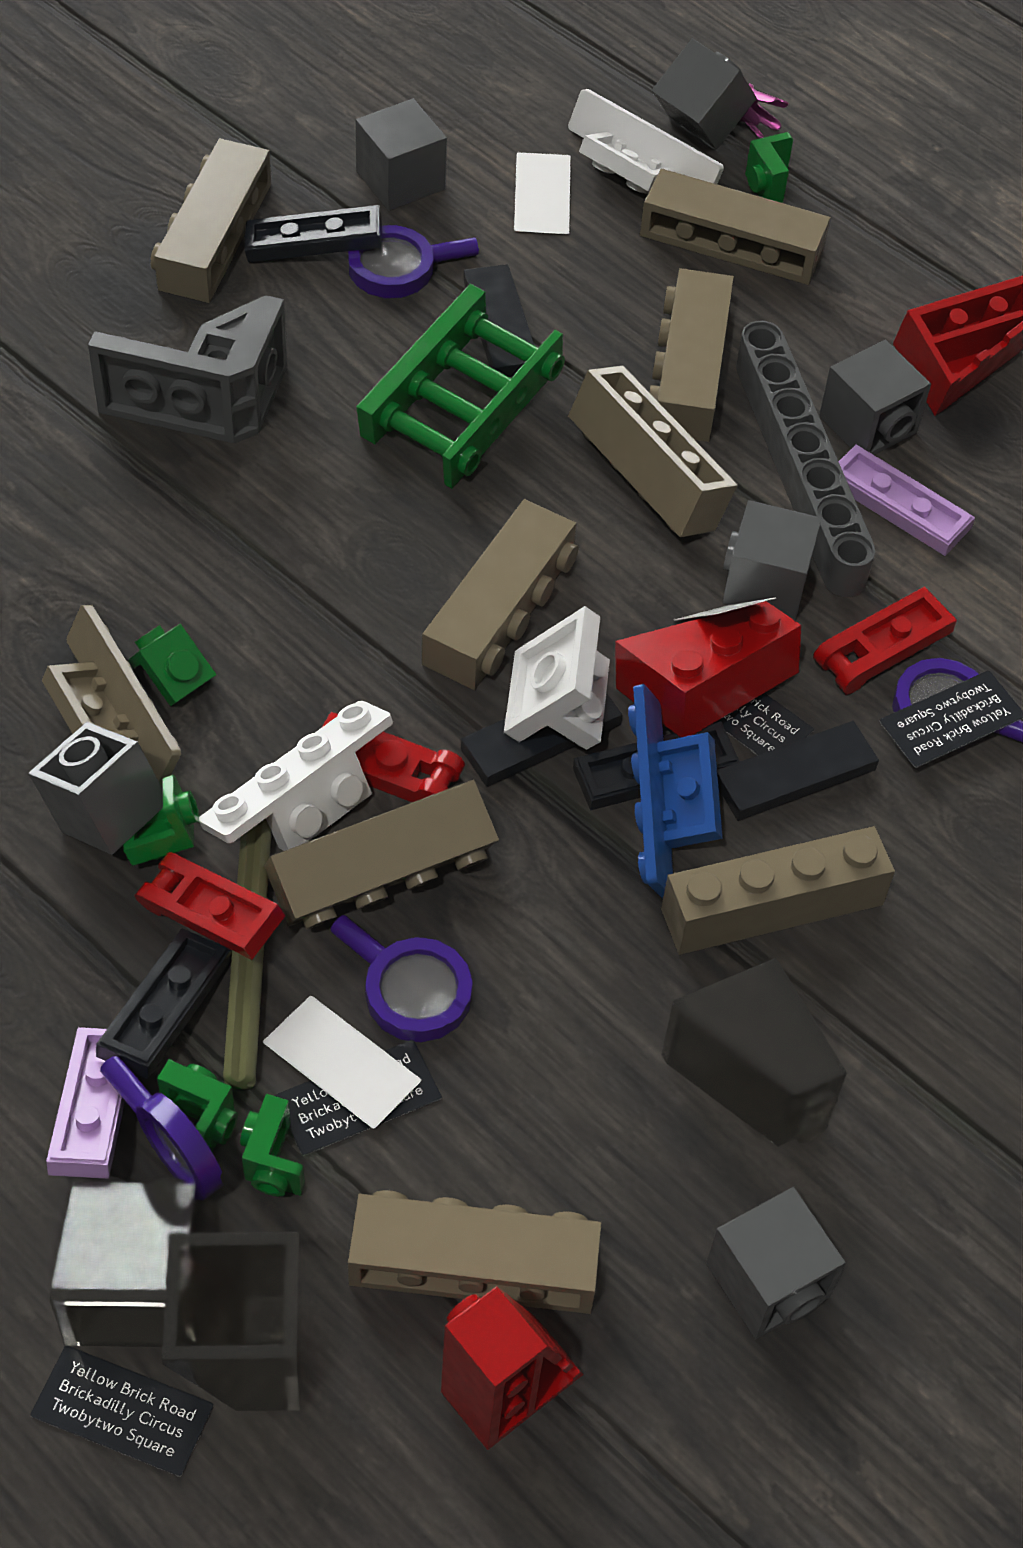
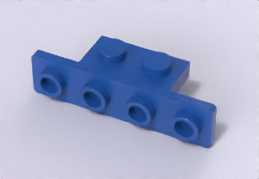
(675, 789)

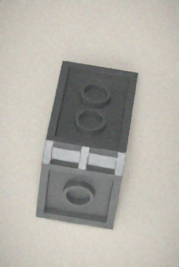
(194, 388)

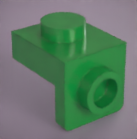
(768, 165)
(172, 662)
(169, 829)
(202, 1098)
(263, 1139)

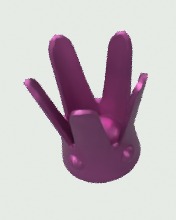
(758, 114)

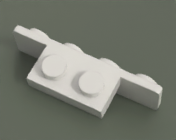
(632, 146)
(305, 786)

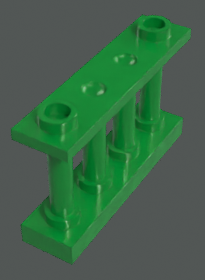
(441, 349)

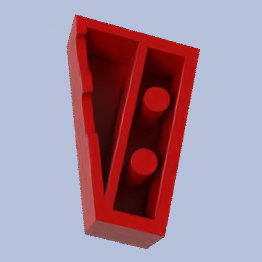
(963, 339)
(710, 663)
(500, 1365)

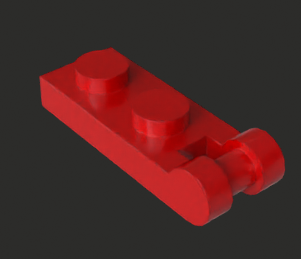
(885, 639)
(394, 764)
(210, 905)

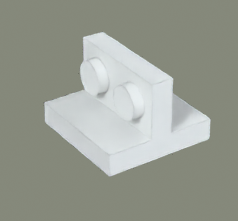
(560, 682)

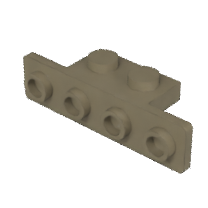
(108, 693)

